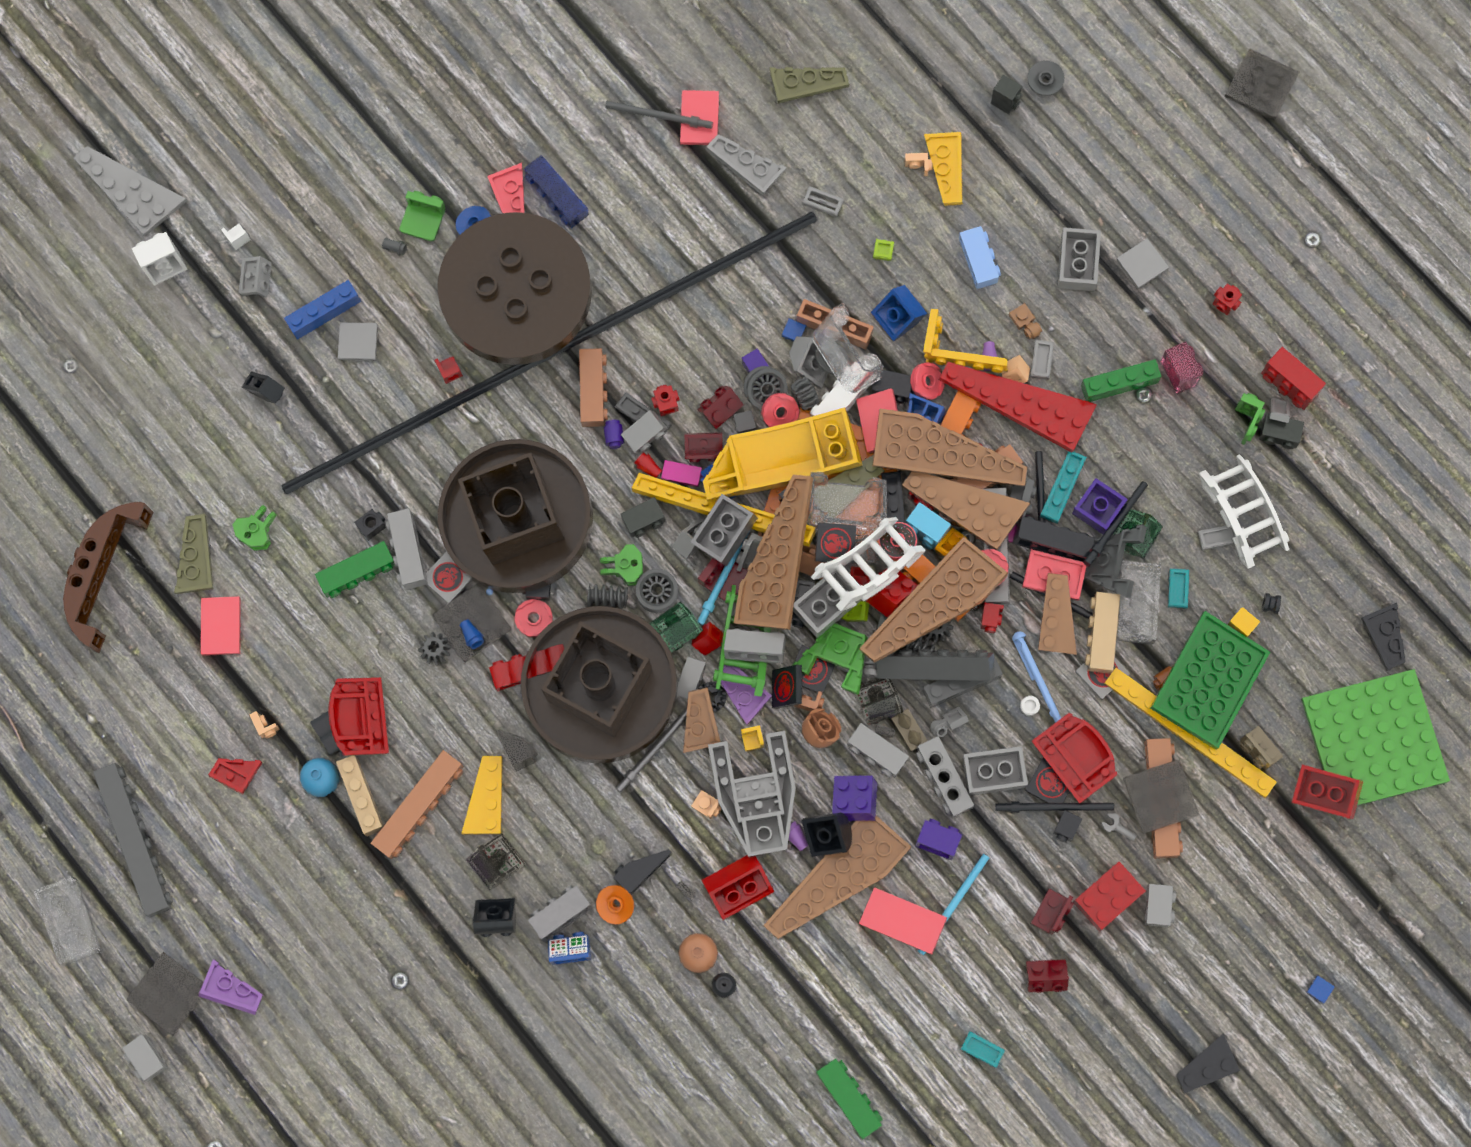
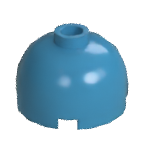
(319, 777)

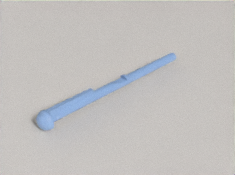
(1018, 639)

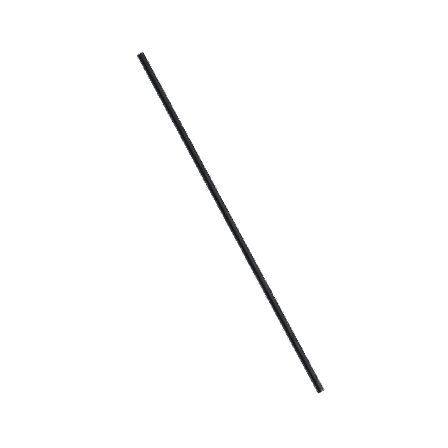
(516, 370)

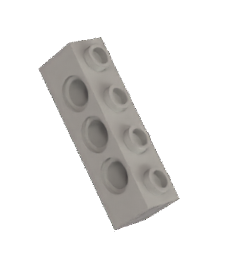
(935, 748)

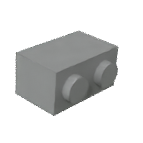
(644, 431)
(1159, 905)
(144, 1058)

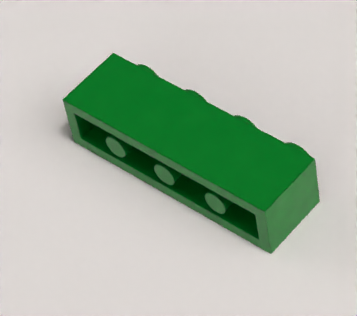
(1121, 381)
(355, 570)
(849, 1099)

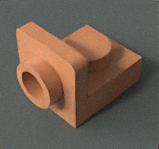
(809, 705)

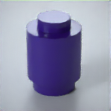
(612, 434)

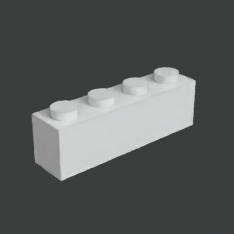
(836, 399)

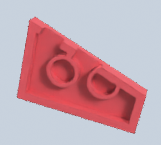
(509, 189)

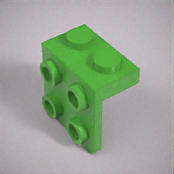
(422, 215)
(1251, 407)

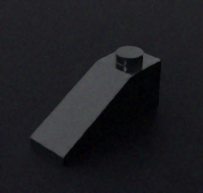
(638, 871)

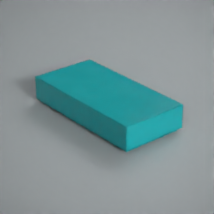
(1178, 588)
(982, 1049)

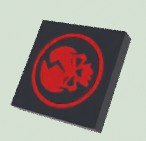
(834, 541)
(819, 674)
(787, 686)
(1047, 785)

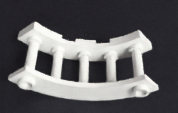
(1230, 515)
(877, 582)

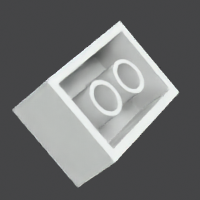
(159, 258)

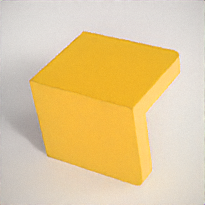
(1243, 622)
(752, 738)

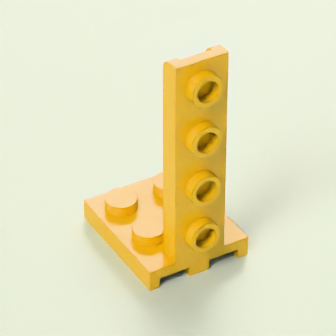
(941, 357)

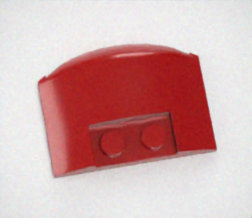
(358, 716)
(1077, 755)

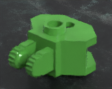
(255, 528)
(623, 565)

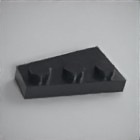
(1385, 635)
(1209, 1066)

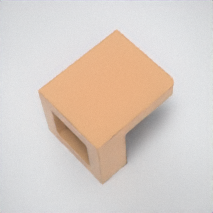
(1017, 370)

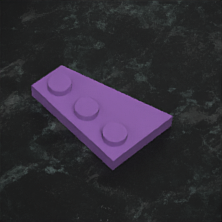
(743, 695)
(228, 990)

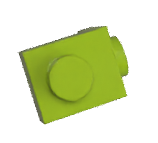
(858, 613)

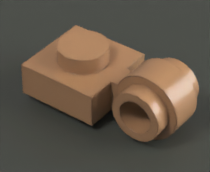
(1022, 318)

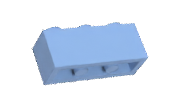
(979, 257)

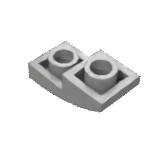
(690, 676)

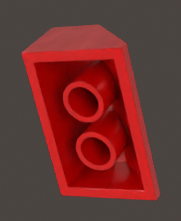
(737, 886)

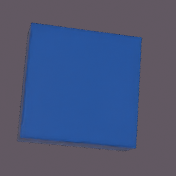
(793, 329)
(1320, 989)

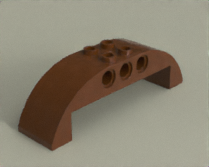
(91, 566)

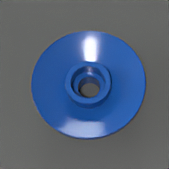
(470, 216)

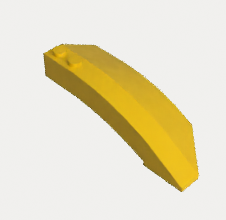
(773, 454)

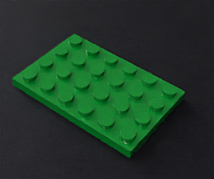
(1210, 680)

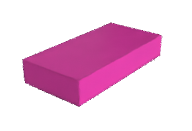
(681, 473)

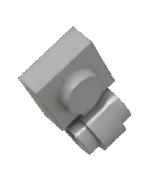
(952, 719)

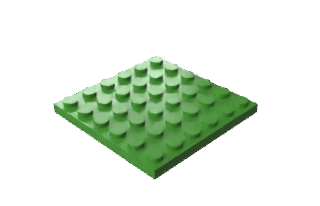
(1377, 736)

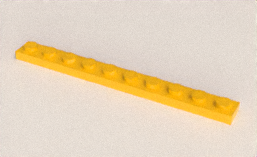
(697, 501)
(1223, 756)

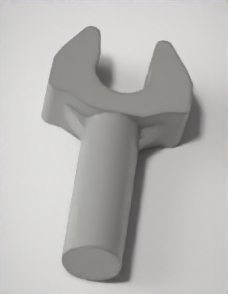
(1117, 827)

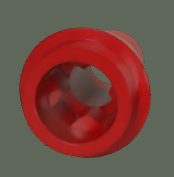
(648, 465)

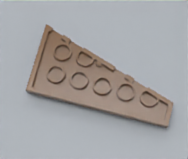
(974, 509)

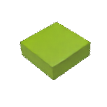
(883, 250)

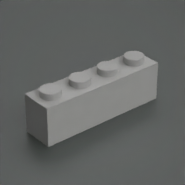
(407, 549)

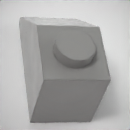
(682, 543)

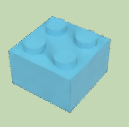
(928, 526)

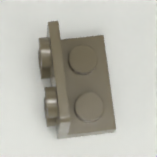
(1260, 748)

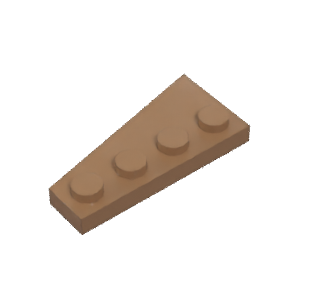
(1057, 619)

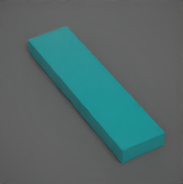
(1063, 487)

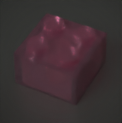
(1182, 367)

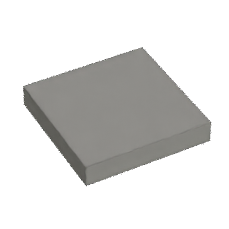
(1142, 263)
(357, 341)

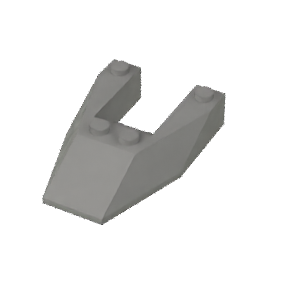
(758, 804)

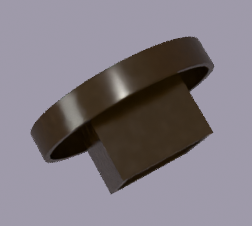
(514, 288)
(515, 515)
(607, 688)

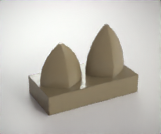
(909, 730)

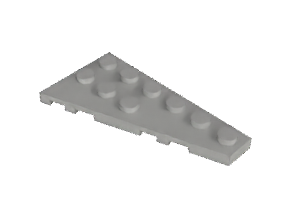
(136, 196)

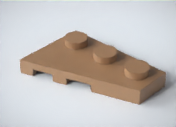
(700, 721)

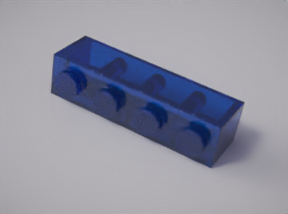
(556, 191)

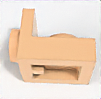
(915, 160)
(260, 723)
(706, 805)

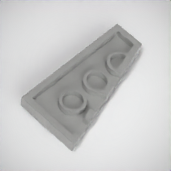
(753, 169)

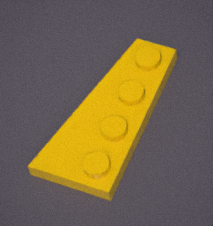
(946, 159)
(486, 800)

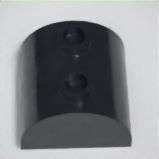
(827, 834)
(494, 917)

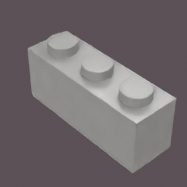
(754, 646)
(877, 751)

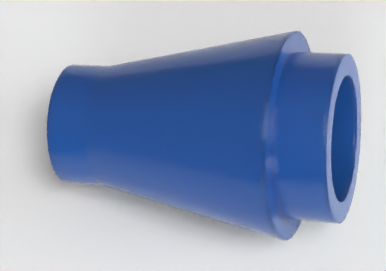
(472, 635)

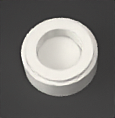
(1029, 705)

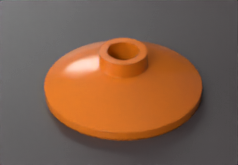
(606, 904)

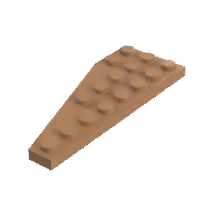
(923, 446)
(771, 581)
(950, 589)
(841, 875)

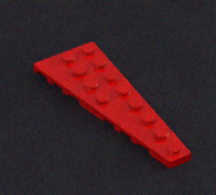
(1037, 409)

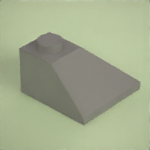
(804, 360)

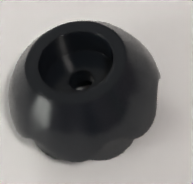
(730, 983)

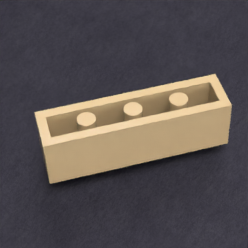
(1103, 632)
(360, 795)

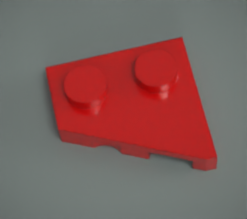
(235, 773)

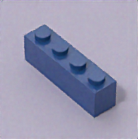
(322, 309)

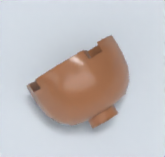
(820, 728)
(698, 953)

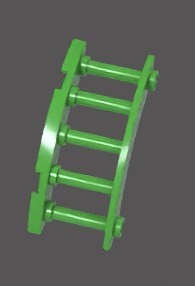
(759, 667)

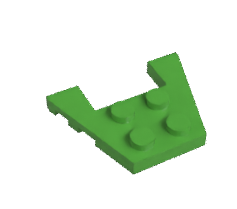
(841, 648)

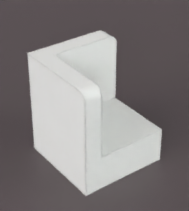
(236, 236)

